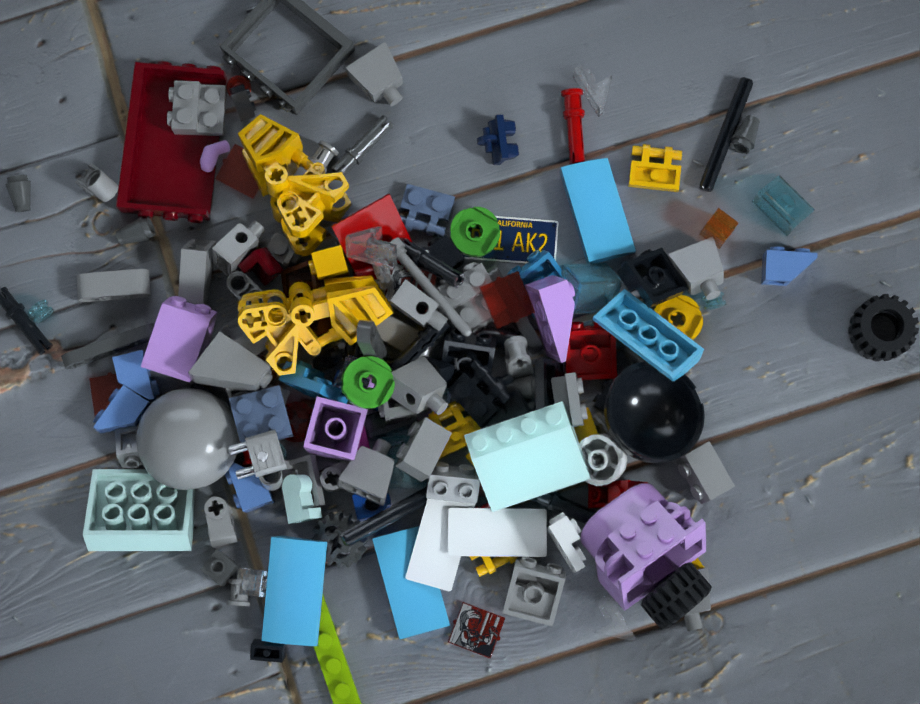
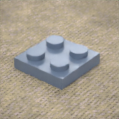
(261, 413)

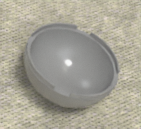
(187, 438)

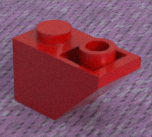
(602, 495)

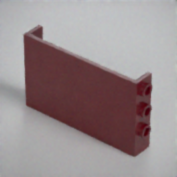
(163, 168)

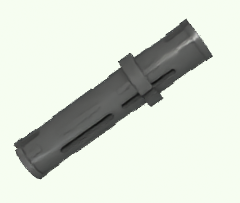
(354, 155)

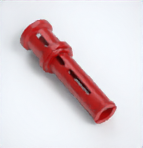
(574, 114)

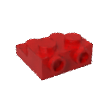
(591, 352)

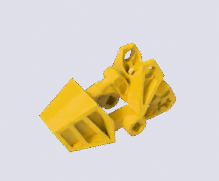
(273, 158)
(341, 299)

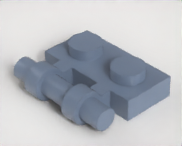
(429, 204)

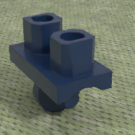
(495, 140)

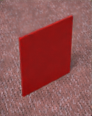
(379, 213)

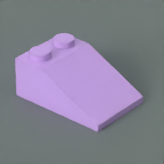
(553, 313)

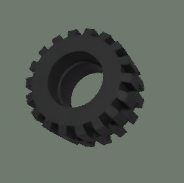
(897, 313)
(676, 596)

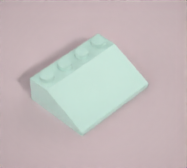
(527, 456)
(137, 513)

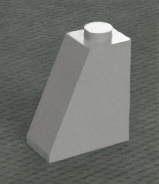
(196, 271)
(230, 366)

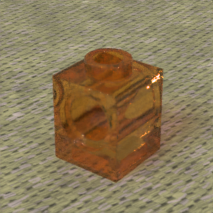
(719, 227)

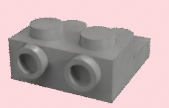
(197, 108)
(467, 298)
(534, 591)

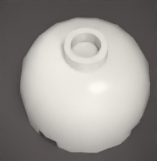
(603, 459)

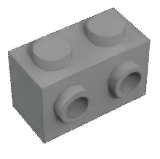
(422, 449)
(704, 473)

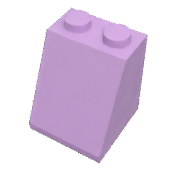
(179, 337)
(334, 430)

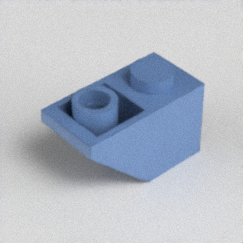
(783, 266)
(135, 377)
(123, 411)
(249, 490)

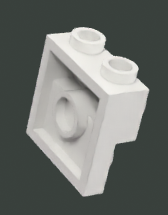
(564, 534)

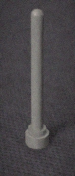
(429, 288)

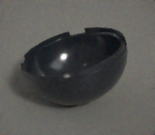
(652, 414)

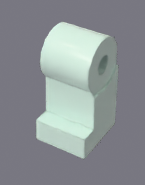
(299, 499)

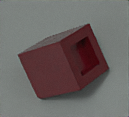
(262, 264)

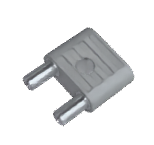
(264, 454)

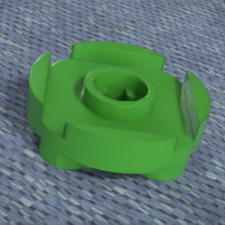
(471, 218)
(370, 397)

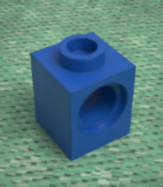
(361, 510)

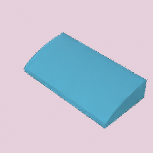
(597, 210)
(649, 335)
(294, 591)
(413, 605)

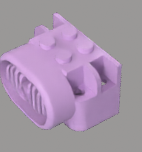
(641, 542)

